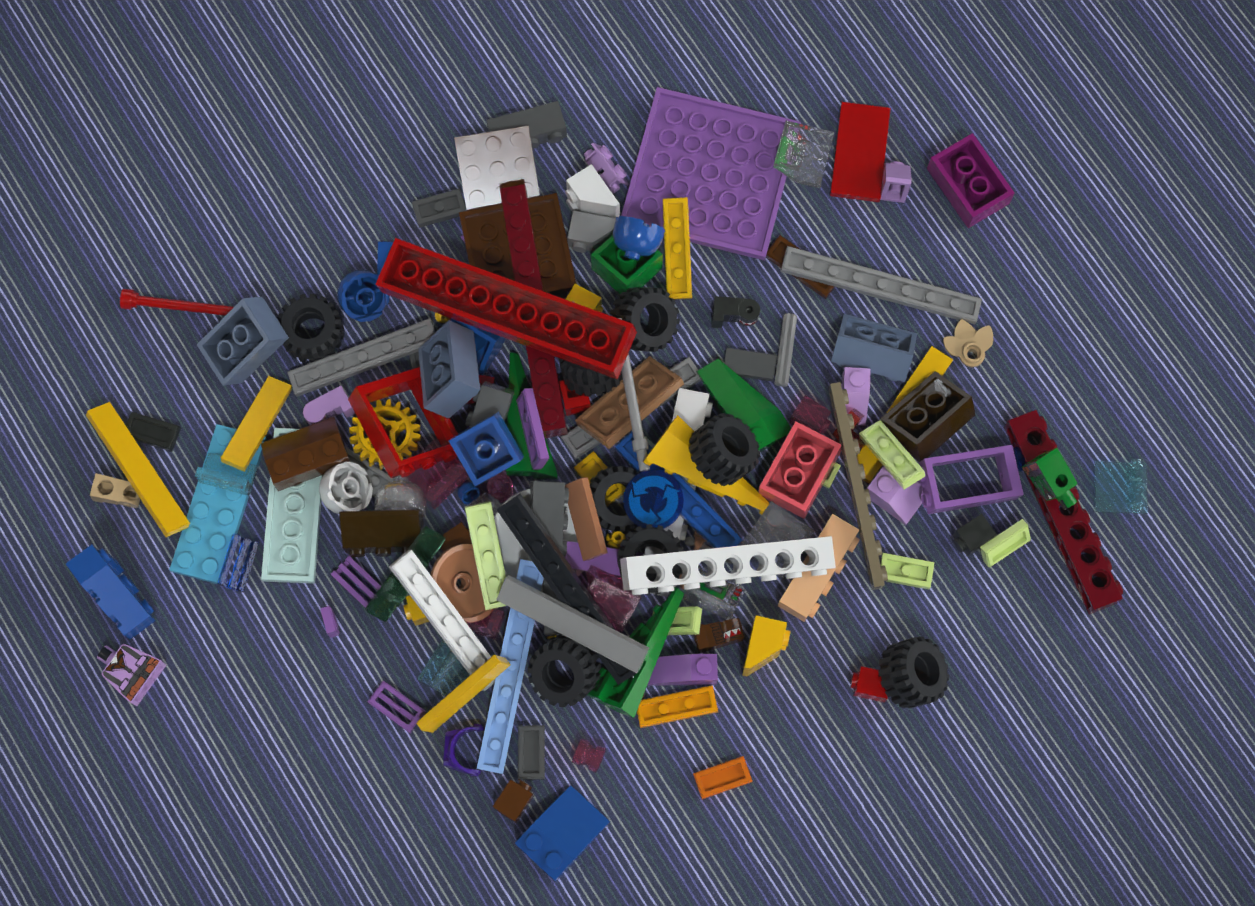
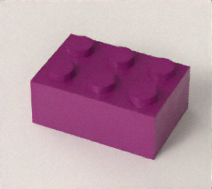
(970, 180)

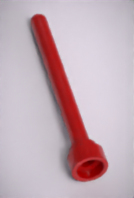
(131, 300)

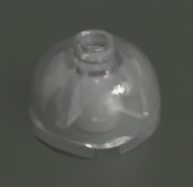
(400, 495)

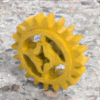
(393, 428)

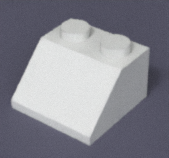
(590, 194)

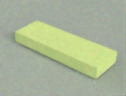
(892, 454)

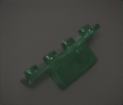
(392, 591)

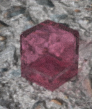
(490, 625)

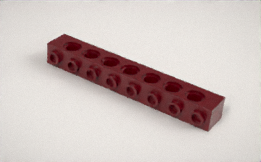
(1093, 597)

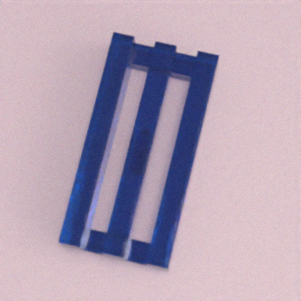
(253, 545)

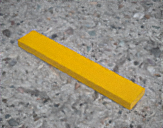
(932, 362)
(137, 469)

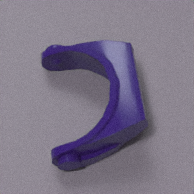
(451, 739)

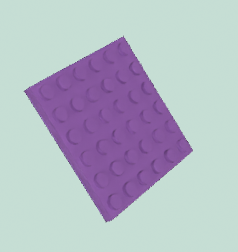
(719, 161)

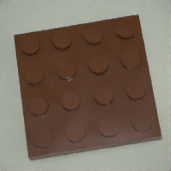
(489, 246)

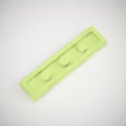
(486, 552)

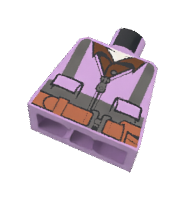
(130, 671)

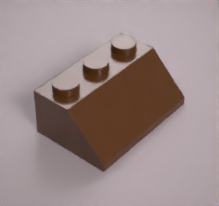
(304, 453)

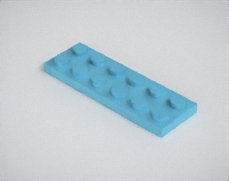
(213, 520)

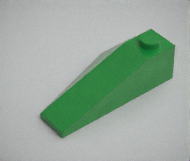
(741, 400)

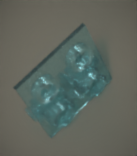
(1121, 487)

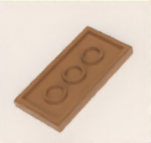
(609, 416)

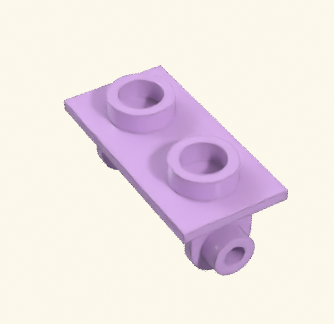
(600, 159)

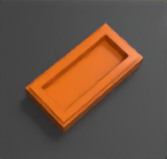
(722, 777)

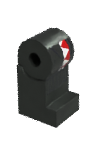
(734, 310)

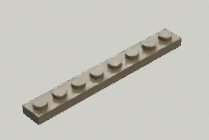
(860, 496)

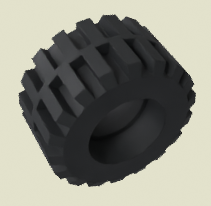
(306, 309)
(661, 316)
(586, 380)
(724, 449)
(599, 486)
(650, 537)
(913, 672)
(551, 683)

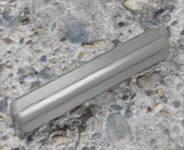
(785, 350)

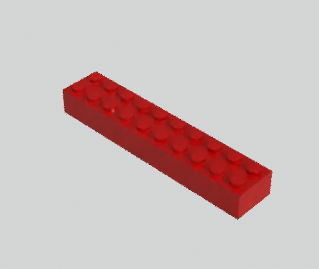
(506, 308)

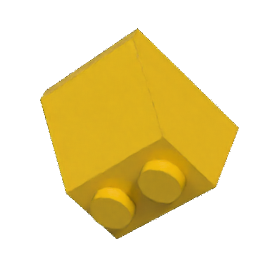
(765, 643)

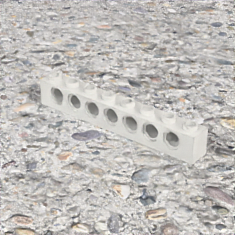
(818, 549)

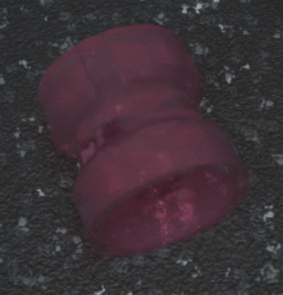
(588, 755)

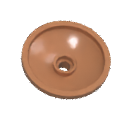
(460, 564)

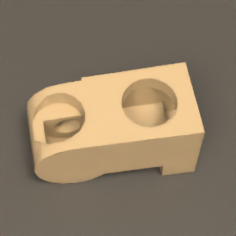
(114, 491)

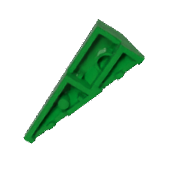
(518, 382)
(627, 696)

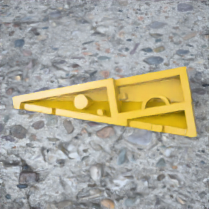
(674, 455)

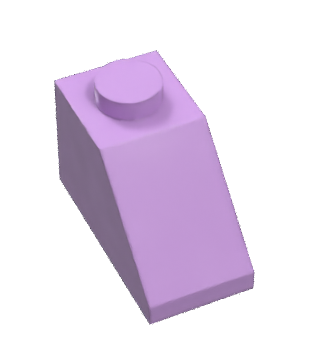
(896, 182)
(857, 384)

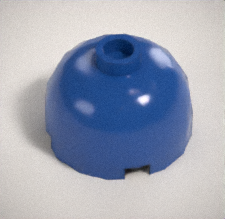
(637, 237)
(360, 296)

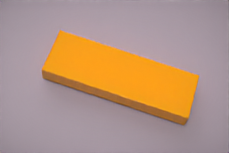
(677, 706)

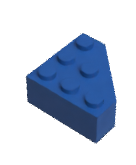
(114, 592)

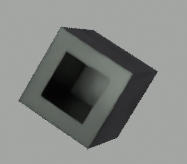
(973, 535)

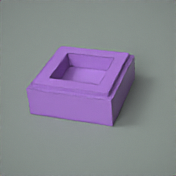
(330, 621)

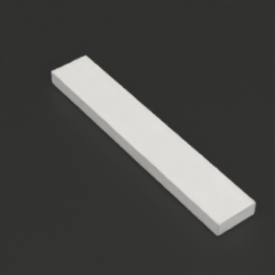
(440, 612)

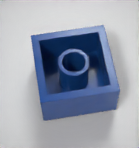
(486, 448)

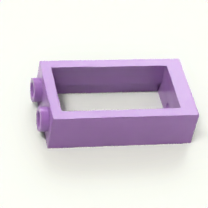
(1007, 471)

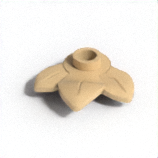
(968, 340)

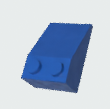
(562, 833)

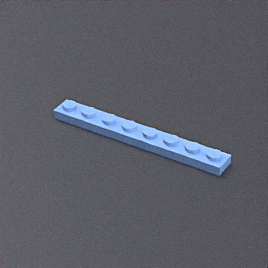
(508, 683)

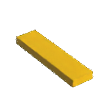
(677, 248)
(256, 423)
(463, 693)

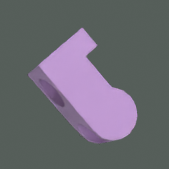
(328, 406)

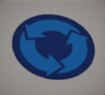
(653, 499)

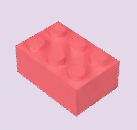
(800, 469)

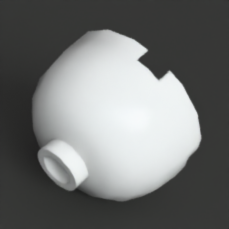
(345, 488)

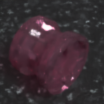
(497, 483)

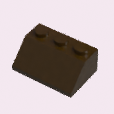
(929, 416)
(379, 531)

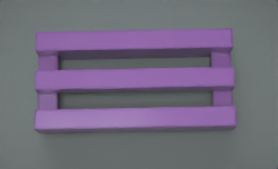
(343, 568)
(378, 693)

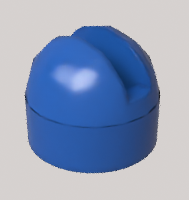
(468, 486)

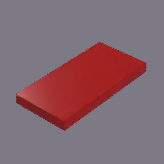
(860, 152)

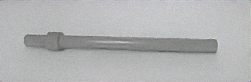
(639, 444)

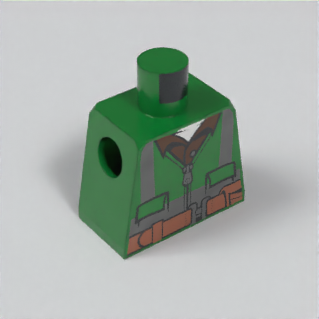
(1052, 477)

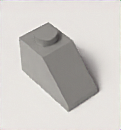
(589, 231)

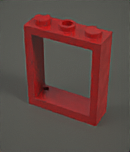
(389, 386)

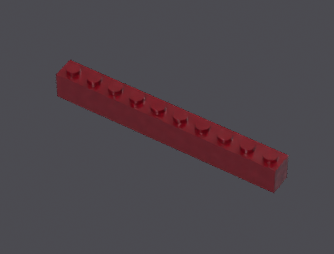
(527, 271)

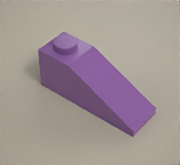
(685, 670)

